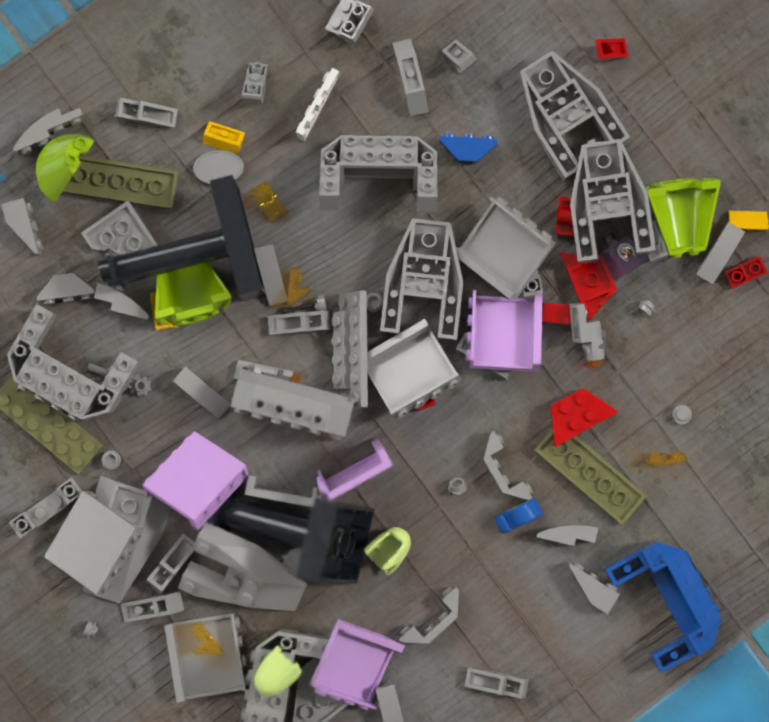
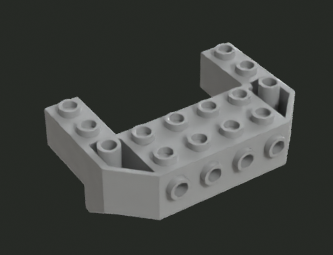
(378, 158)
(60, 383)
(293, 397)
(292, 642)

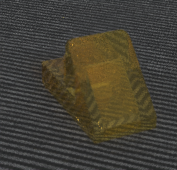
(268, 201)
(296, 293)
(209, 644)

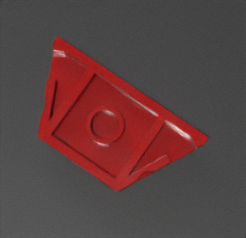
(590, 281)
(577, 414)

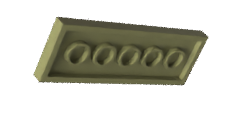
(124, 182)
(49, 426)
(592, 476)

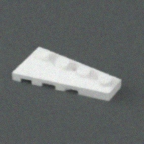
(319, 100)

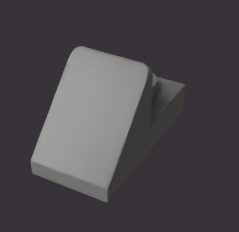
(459, 56)

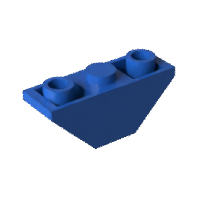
(467, 148)

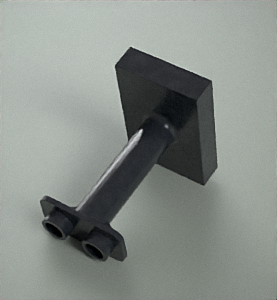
(230, 241)
(330, 539)

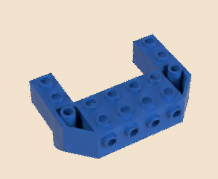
(682, 593)

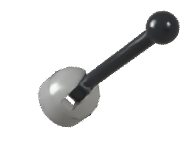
(318, 304)

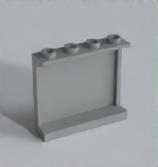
(505, 248)
(410, 369)
(93, 543)
(206, 674)

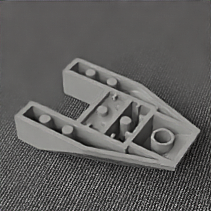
(559, 102)
(608, 189)
(425, 268)
(252, 578)

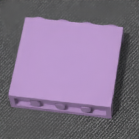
(505, 333)
(356, 473)
(196, 479)
(353, 664)

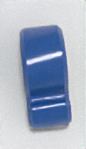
(518, 515)

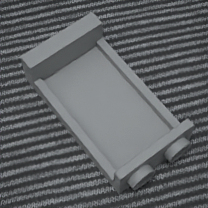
(252, 490)

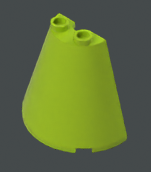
(59, 163)
(684, 212)
(189, 295)

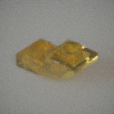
(660, 459)

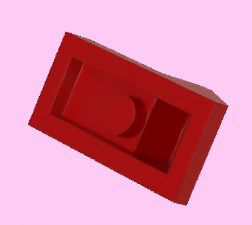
(611, 49)

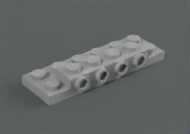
(350, 347)

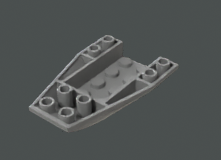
(142, 512)

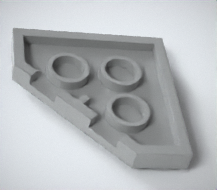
(120, 231)
(311, 705)

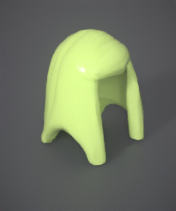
(389, 549)
(275, 673)

